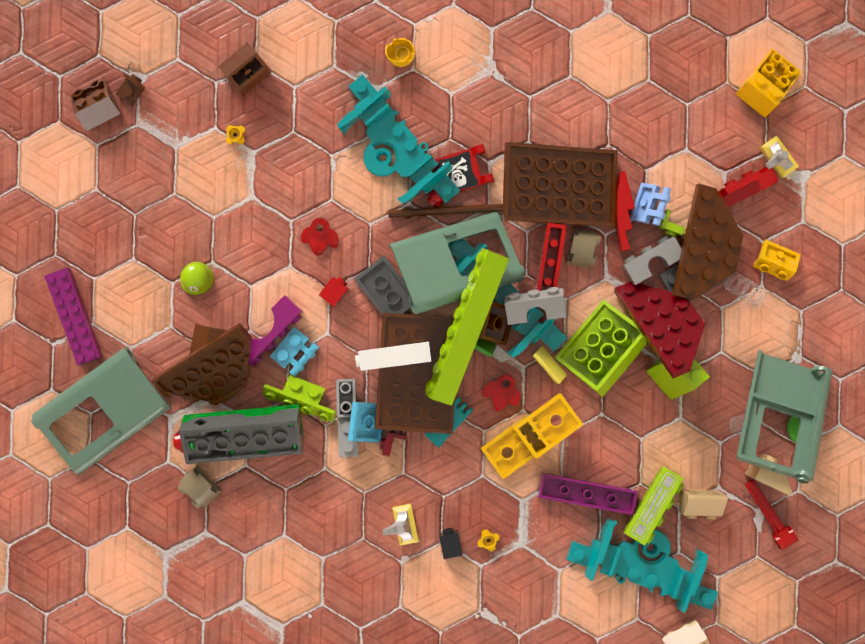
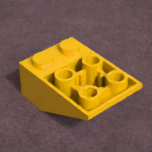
(768, 83)

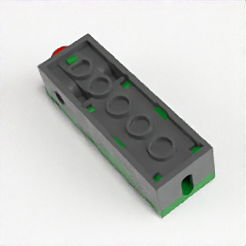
(240, 434)

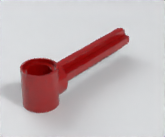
(782, 535)

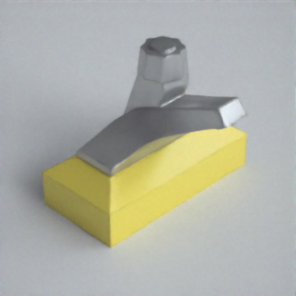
(778, 157)
(404, 525)

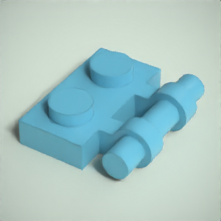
(289, 349)

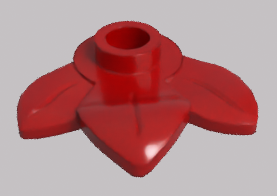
(319, 239)
(500, 395)

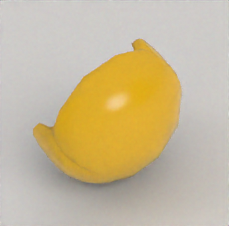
(400, 52)

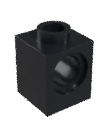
(450, 543)

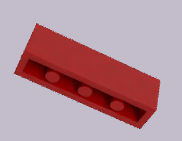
(550, 256)

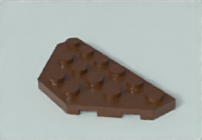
(709, 245)
(211, 371)

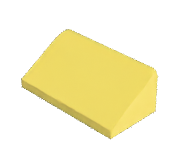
(549, 365)

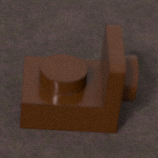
(130, 89)

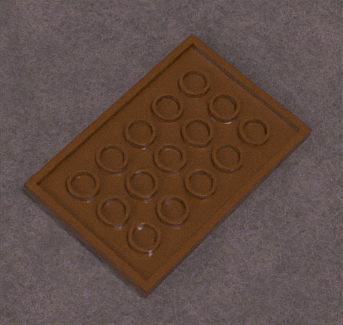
(559, 185)
(401, 388)

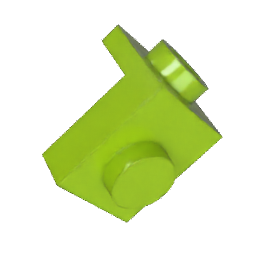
(670, 228)

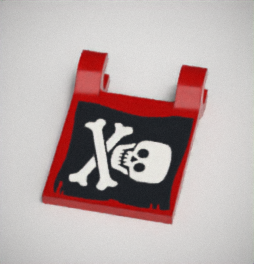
(465, 169)

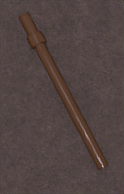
(407, 212)

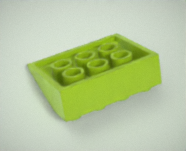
(602, 348)

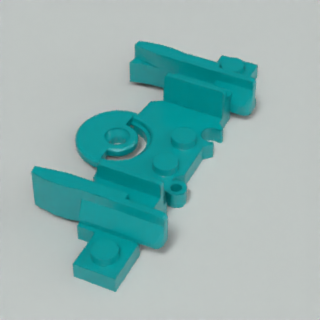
(384, 130)
(532, 329)
(663, 572)

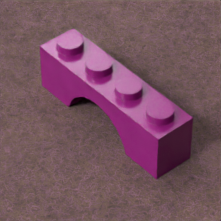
(285, 314)

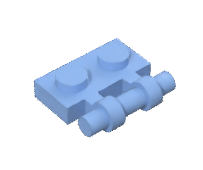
(646, 201)

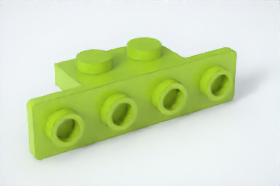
(302, 393)

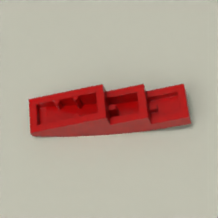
(623, 204)

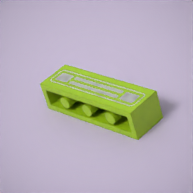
(653, 506)

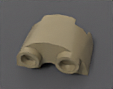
(582, 248)
(198, 487)

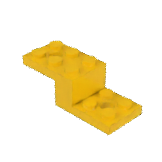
(531, 436)

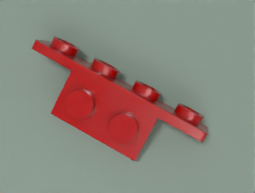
(749, 185)

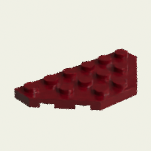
(666, 323)

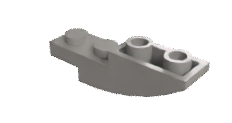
(345, 396)

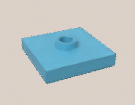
(363, 423)

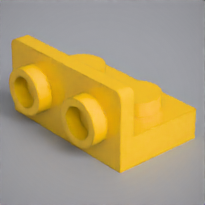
(777, 260)

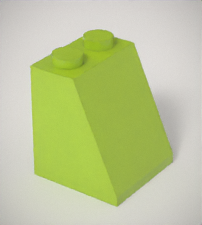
(680, 385)

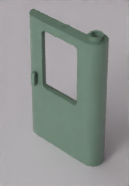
(431, 270)
(793, 392)
(121, 393)

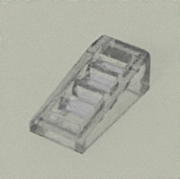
(748, 283)

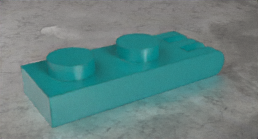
(459, 416)

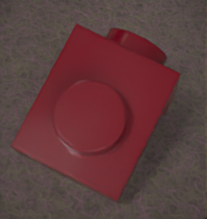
(386, 443)

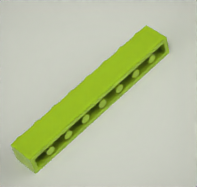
(466, 326)

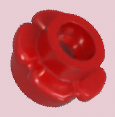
(434, 199)

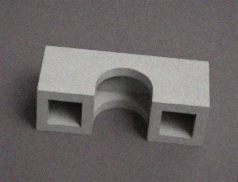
(637, 268)
(550, 300)

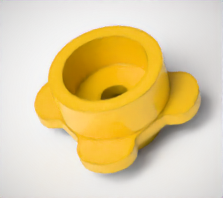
(231, 130)
(487, 535)

